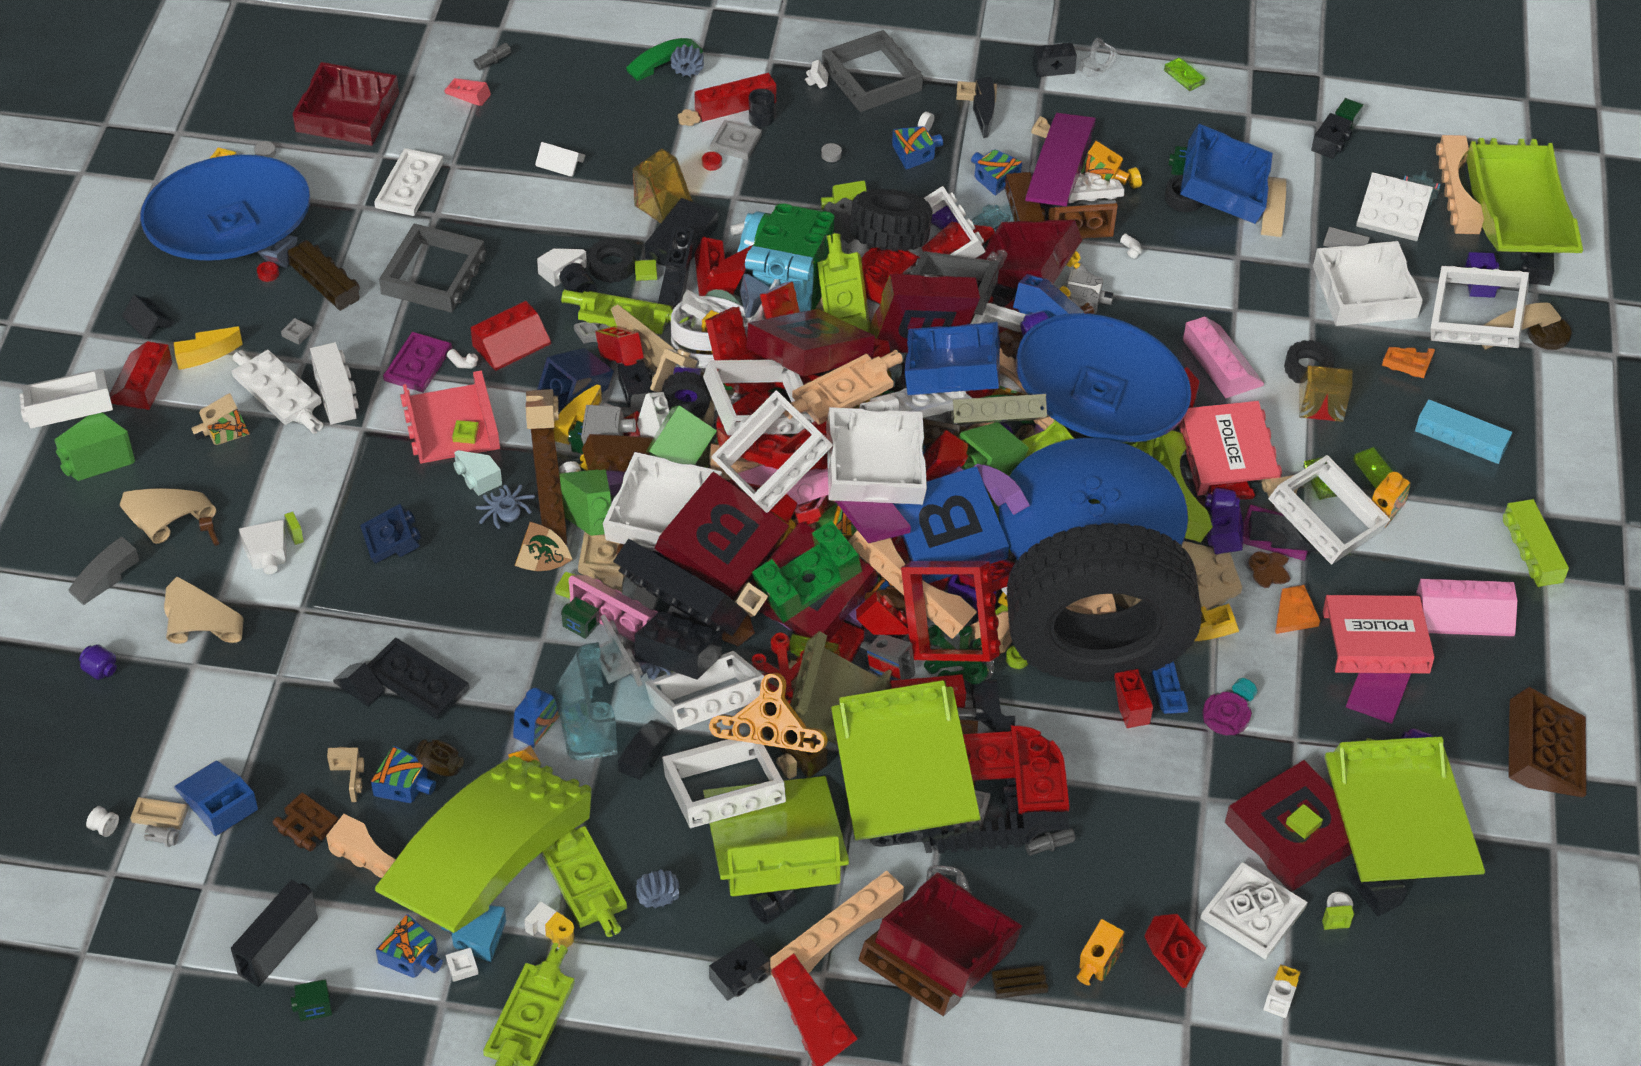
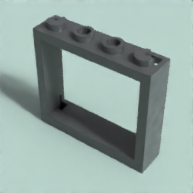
(835, 56)
(959, 266)
(394, 287)

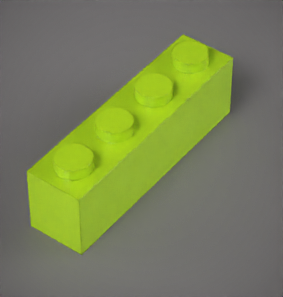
(1535, 543)

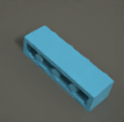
(1463, 431)

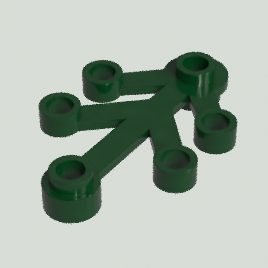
(974, 671)

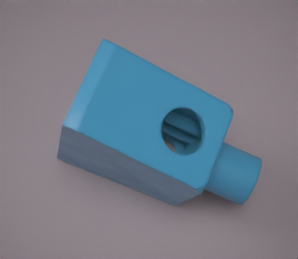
(482, 933)

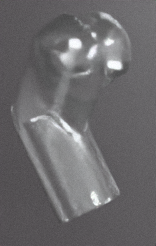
(999, 257)

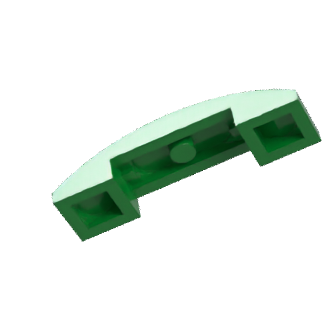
(645, 63)

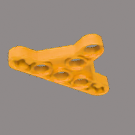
(781, 722)

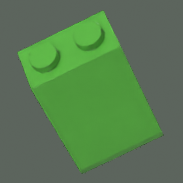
(681, 437)
(94, 447)
(993, 447)
(586, 499)

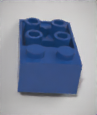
(1040, 294)
(218, 797)

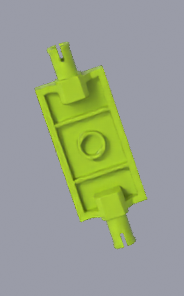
(843, 285)
(597, 309)
(585, 880)
(530, 1012)

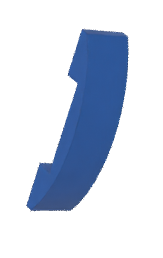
(1168, 690)

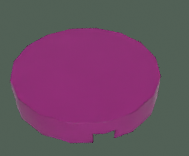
(1226, 713)

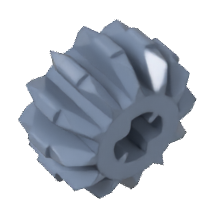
(687, 60)
(657, 888)

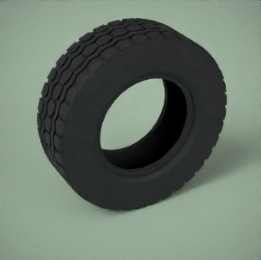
(1103, 562)

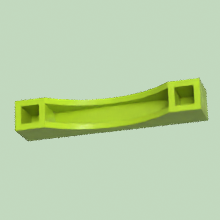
(1168, 452)

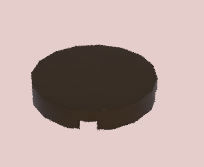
(1551, 336)
(439, 757)

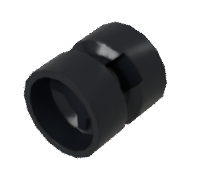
(761, 107)
(577, 279)
(769, 904)

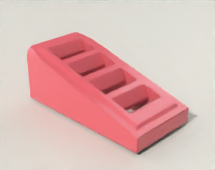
(469, 91)

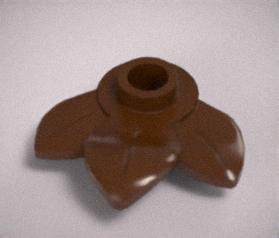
(1268, 568)

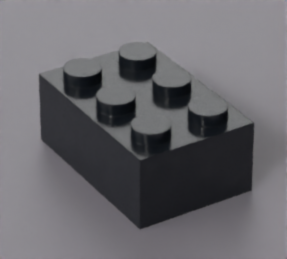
(678, 645)

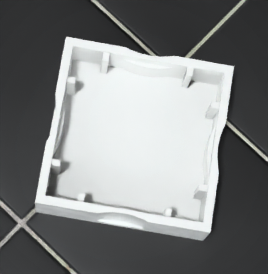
(1367, 283)
(876, 456)
(651, 498)

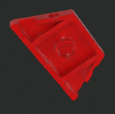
(954, 237)

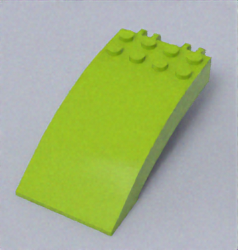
(1522, 197)
(484, 841)

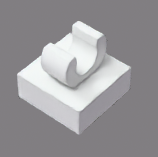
(817, 75)

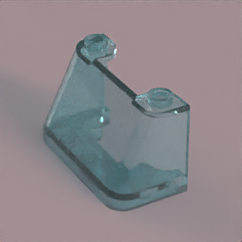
(586, 726)

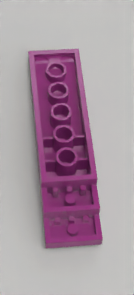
(1061, 159)

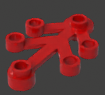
(781, 650)

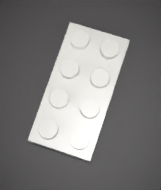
(409, 182)

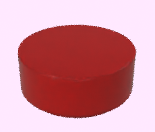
(711, 161)
(268, 271)

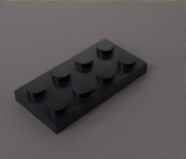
(417, 678)

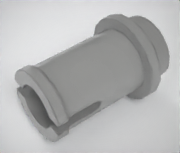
(162, 835)

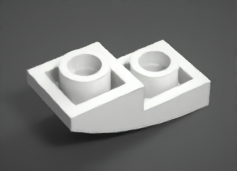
(1256, 904)

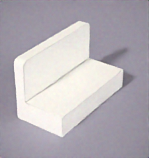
(558, 159)

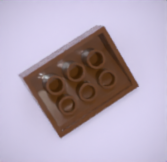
(1546, 744)

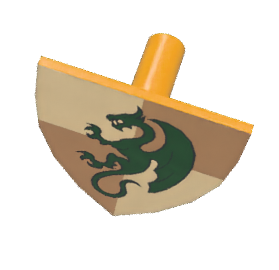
(542, 550)

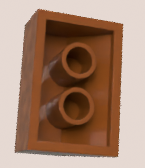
(1091, 220)

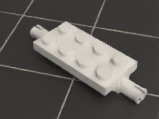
(278, 389)
(928, 404)

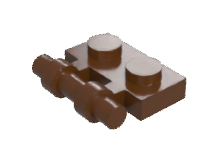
(308, 814)

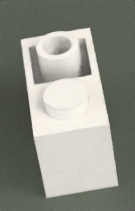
(556, 259)
(652, 414)

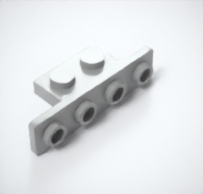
(615, 659)

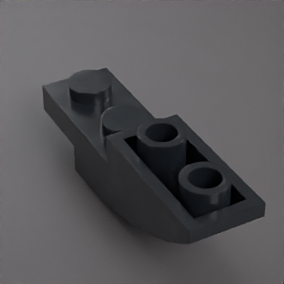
(677, 266)

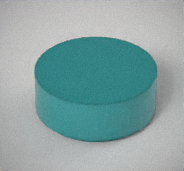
(1245, 689)

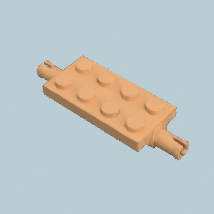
(845, 386)

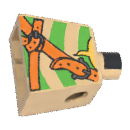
(221, 421)

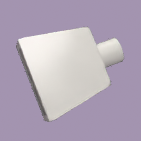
(265, 545)

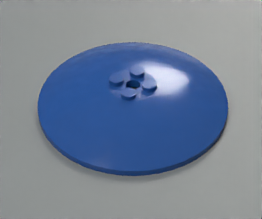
(225, 207)
(1138, 375)
(1071, 472)

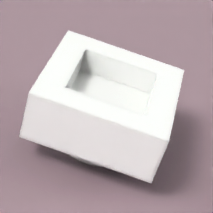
(461, 964)

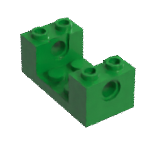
(831, 562)

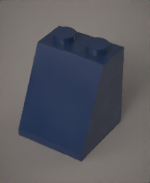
(573, 374)

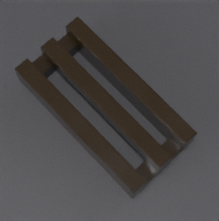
(1019, 977)

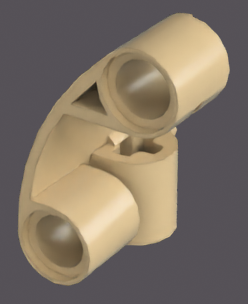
(158, 507)
(197, 611)

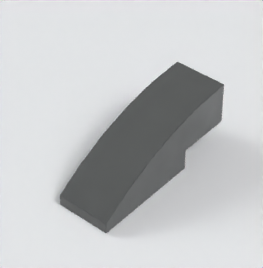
(104, 570)

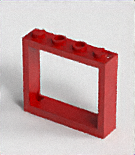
(917, 617)

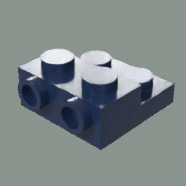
(391, 533)

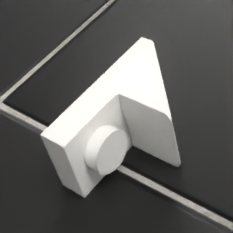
(698, 308)

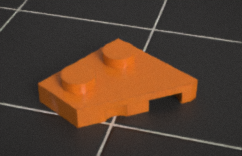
(1408, 360)
(1295, 611)

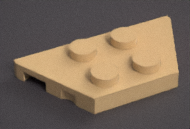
(651, 344)
(597, 561)
(1215, 575)

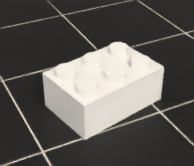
(334, 383)

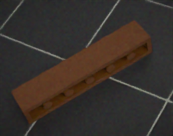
(548, 481)

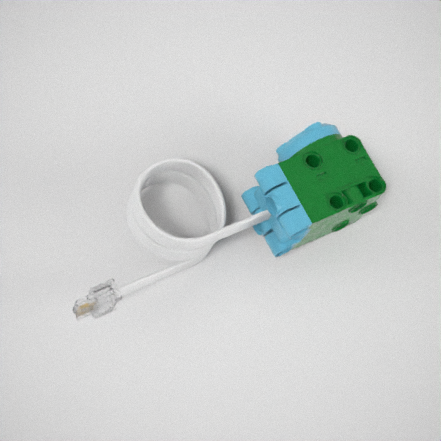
(782, 251)

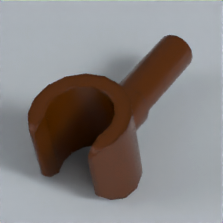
(207, 525)

